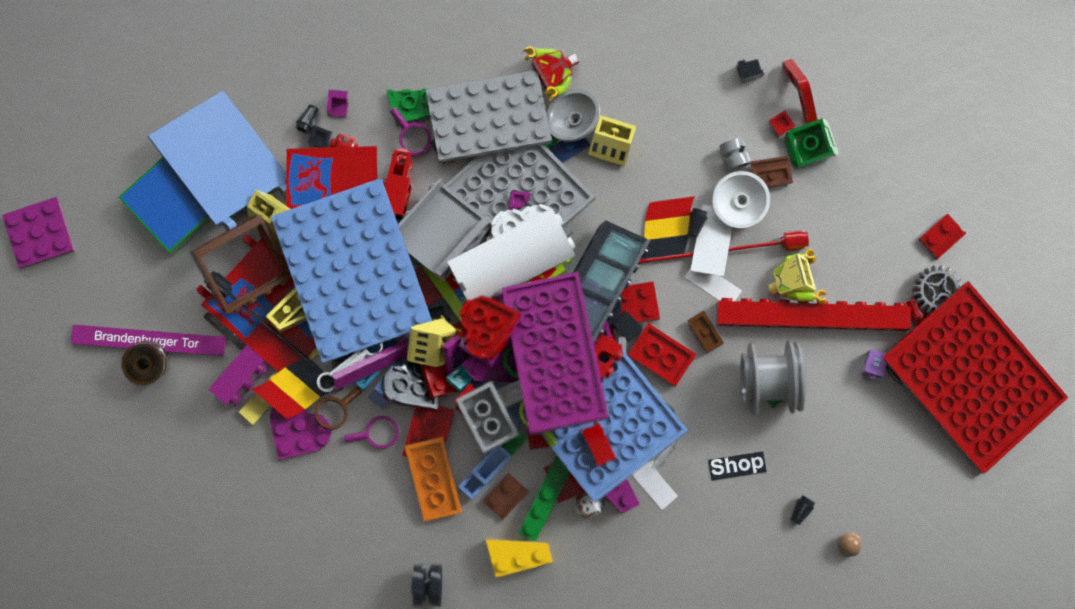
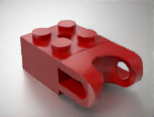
(398, 182)

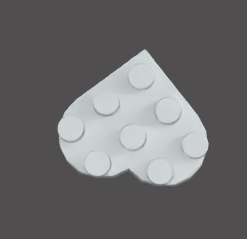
(511, 218)

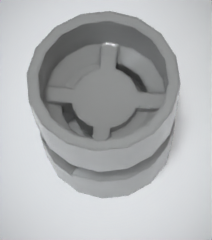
(735, 154)

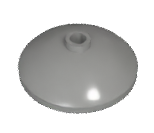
(568, 109)

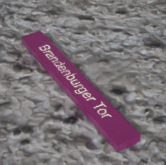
(127, 337)

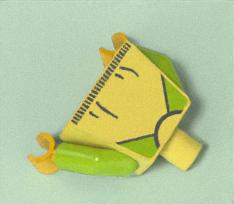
(795, 278)

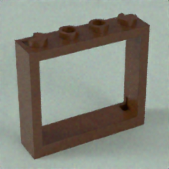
(264, 288)

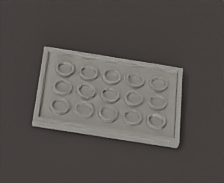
(488, 116)

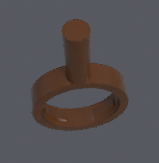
(343, 403)

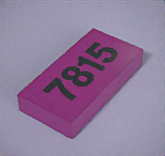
(452, 354)

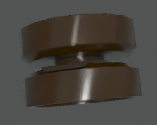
(136, 370)

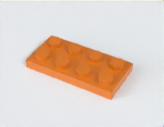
(433, 479)

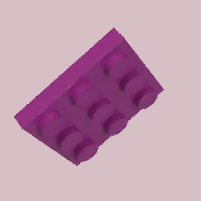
(38, 232)

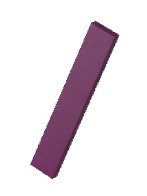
(370, 365)

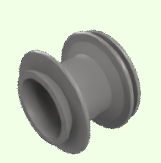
(773, 377)

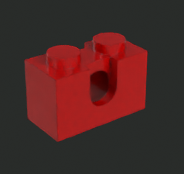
(610, 348)

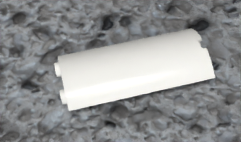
(513, 256)

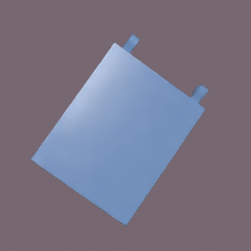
(219, 158)

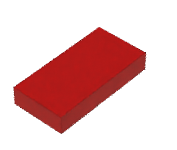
(599, 444)

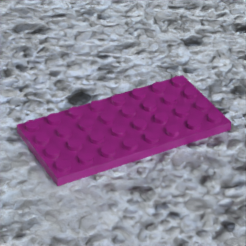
(555, 354)

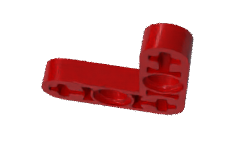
(803, 87)

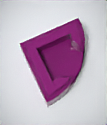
(518, 199)

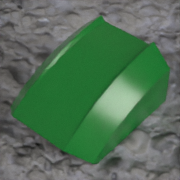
(810, 143)

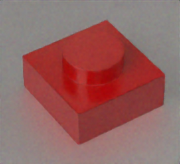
(781, 123)

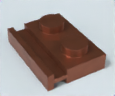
(773, 171)
(505, 496)

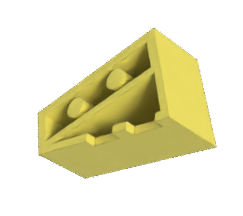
(287, 312)

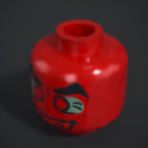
(343, 141)

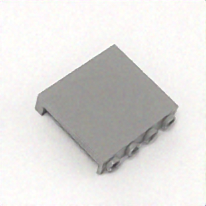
(441, 228)

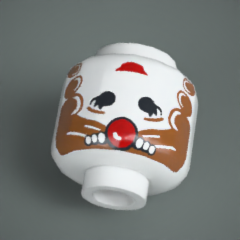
(586, 507)

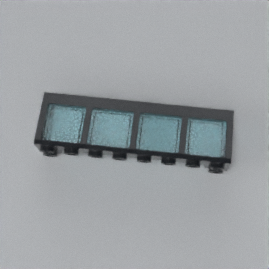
(606, 271)

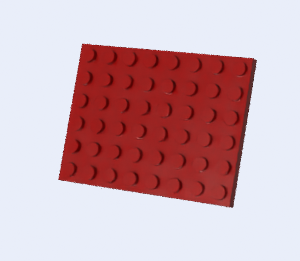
(975, 377)

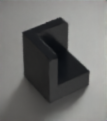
(749, 70)
(439, 309)
(627, 326)

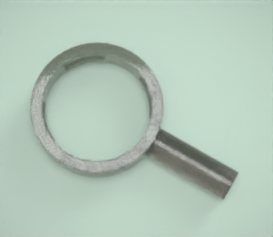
(225, 331)

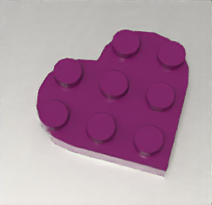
(298, 434)

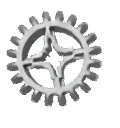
(945, 276)

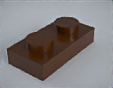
(705, 332)

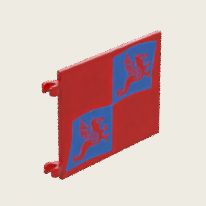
(327, 171)
(248, 274)

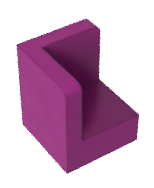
(337, 103)

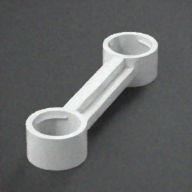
(356, 357)

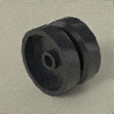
(427, 584)

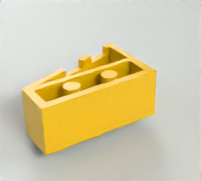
(517, 556)

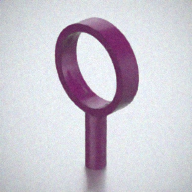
(403, 123)
(365, 435)

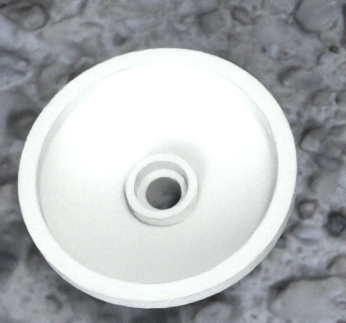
(738, 186)

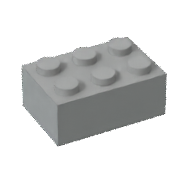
(487, 417)

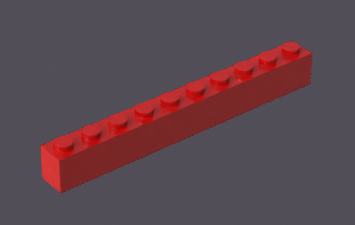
(813, 315)

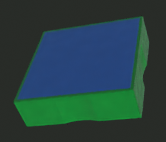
(165, 207)

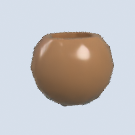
(850, 544)

